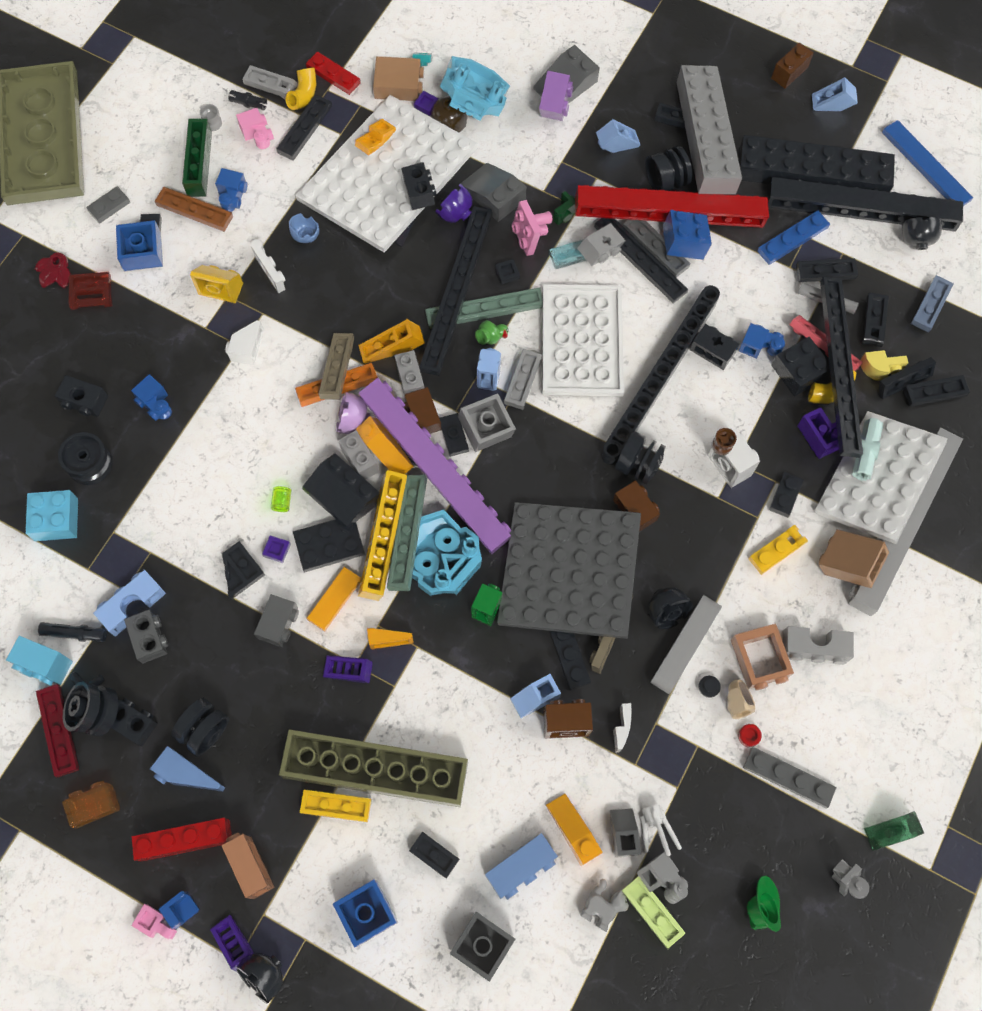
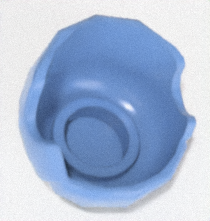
(303, 229)

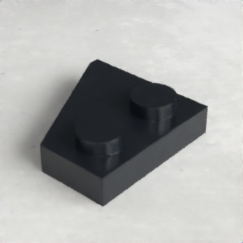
(240, 569)

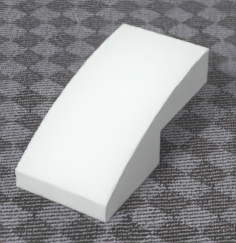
(621, 733)

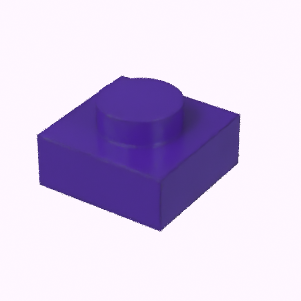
(425, 103)
(276, 549)

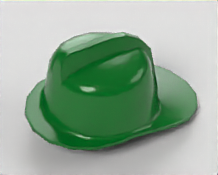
(765, 906)

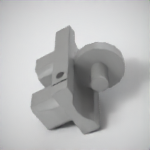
(850, 880)

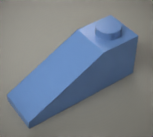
(177, 770)

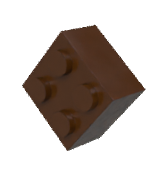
(567, 719)

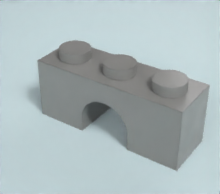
(838, 646)

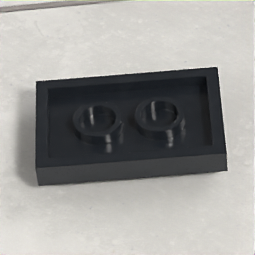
(327, 544)

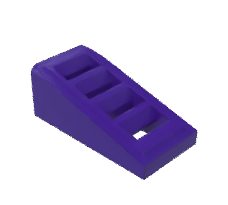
(365, 669)
(225, 948)

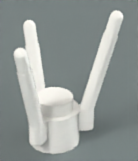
(656, 817)

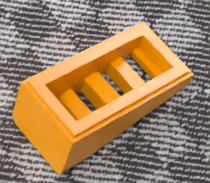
(386, 638)

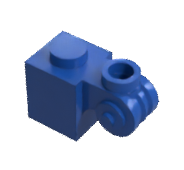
(230, 188)
(758, 338)
(151, 395)

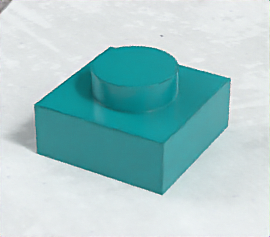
(424, 57)

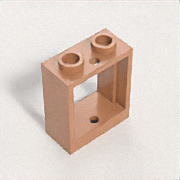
(770, 631)
(247, 865)

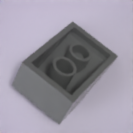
(579, 66)
(495, 190)

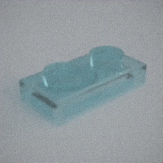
(566, 255)

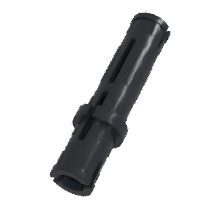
(80, 632)

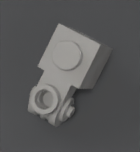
(663, 872)

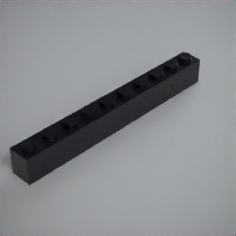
(861, 203)

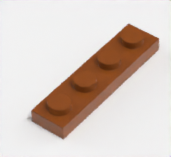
(194, 209)

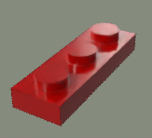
(334, 73)

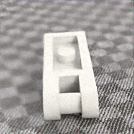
(268, 265)

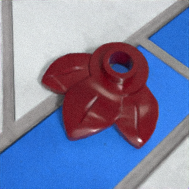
(50, 272)

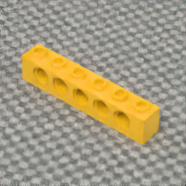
(382, 536)

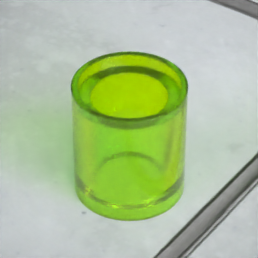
(281, 499)

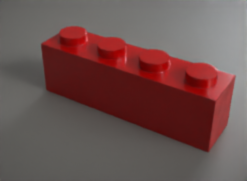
(181, 839)

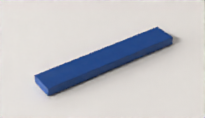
(926, 163)

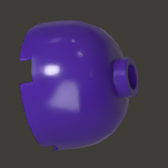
(456, 205)

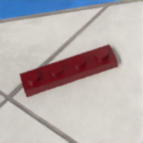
(57, 736)

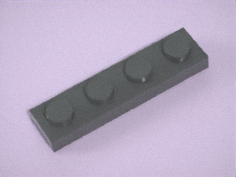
(656, 245)
(790, 777)

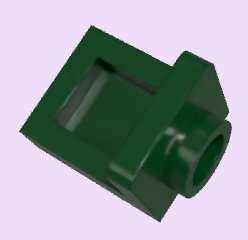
(566, 210)

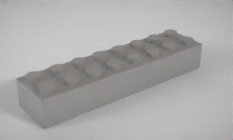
(708, 130)

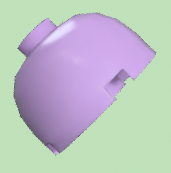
(351, 413)

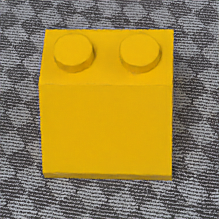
(217, 283)

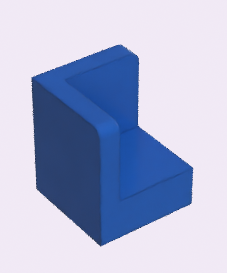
(179, 909)

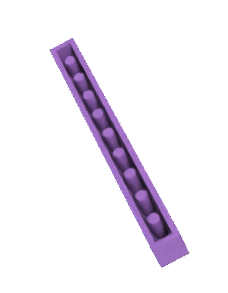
(435, 466)

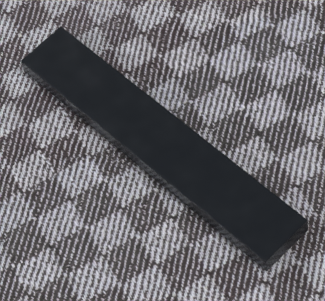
(646, 262)

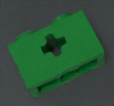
(486, 604)

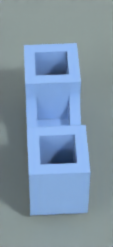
(113, 612)

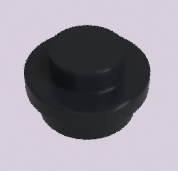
(709, 686)

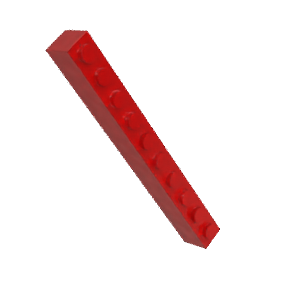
(656, 205)

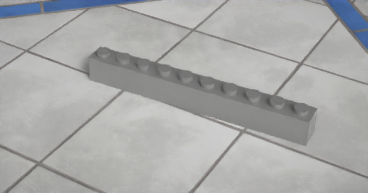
(870, 599)

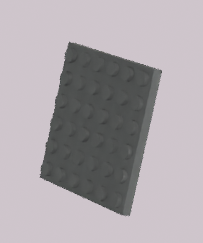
(570, 570)

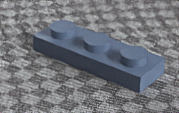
(932, 303)

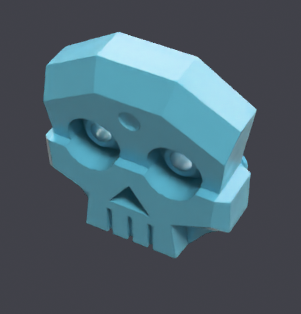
(474, 88)
(461, 551)

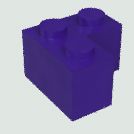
(819, 432)

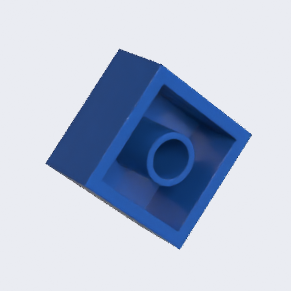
(687, 235)
(139, 245)
(365, 913)

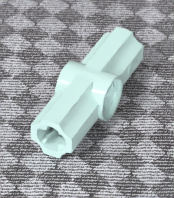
(870, 442)

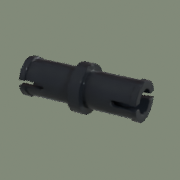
(247, 100)

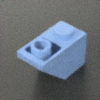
(536, 696)

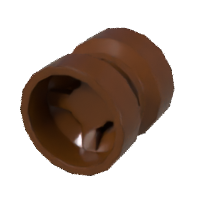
(726, 437)

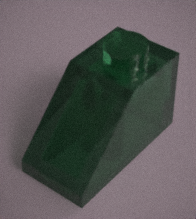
(894, 830)

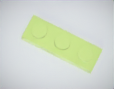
(653, 912)

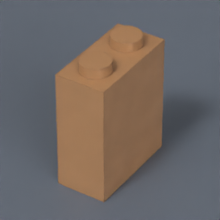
(398, 78)
(853, 558)

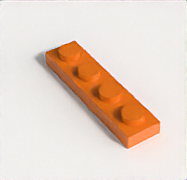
(354, 379)

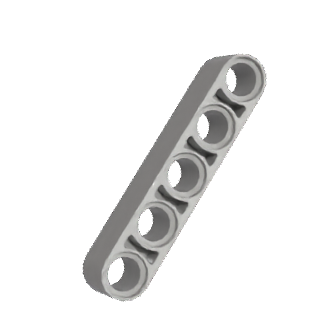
(686, 644)

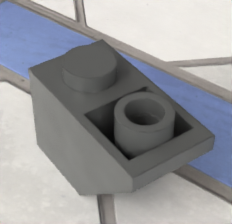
(624, 833)

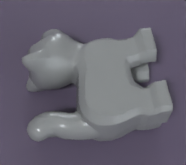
(604, 910)

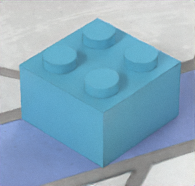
(51, 515)
(38, 661)

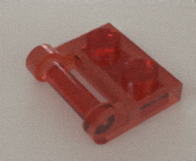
(88, 285)

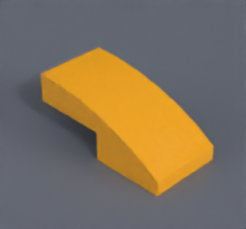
(378, 134)

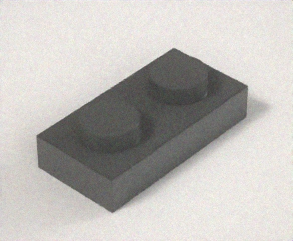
(108, 204)

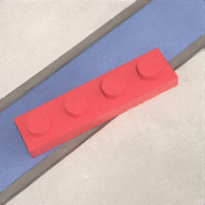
(805, 328)

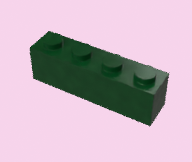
(197, 158)

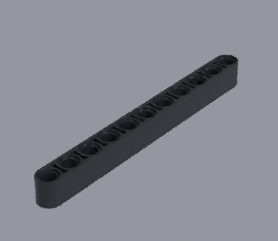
(665, 365)

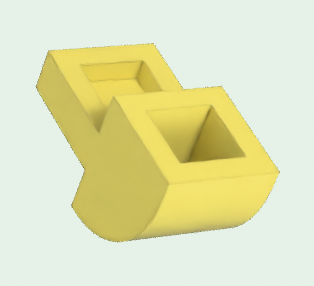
(878, 366)

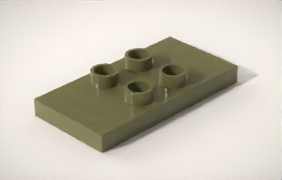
(40, 133)

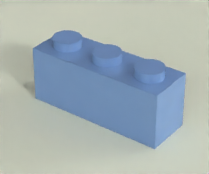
(521, 867)

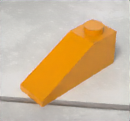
(391, 342)
(384, 445)
(574, 829)

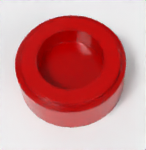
(749, 735)

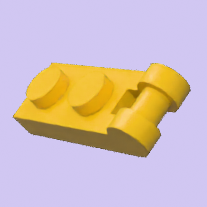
(777, 550)

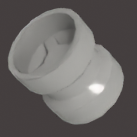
(212, 114)

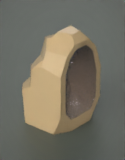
(739, 700)

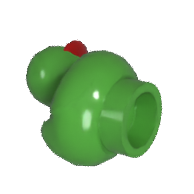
(491, 334)

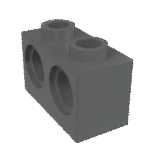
(141, 638)

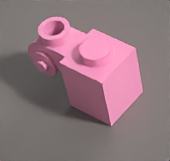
(253, 126)

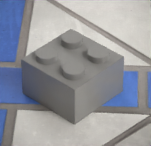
(486, 422)

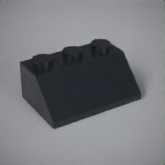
(341, 491)

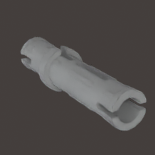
(815, 293)

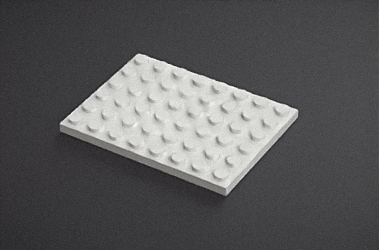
(369, 191)

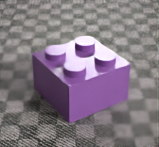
(555, 96)

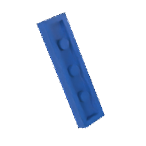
(793, 237)

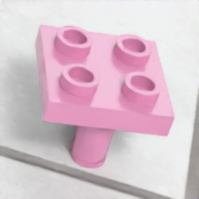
(529, 226)

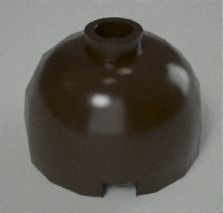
(448, 115)

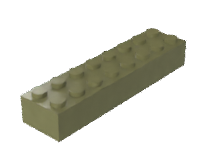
(374, 768)

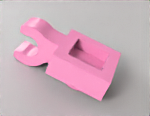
(151, 922)

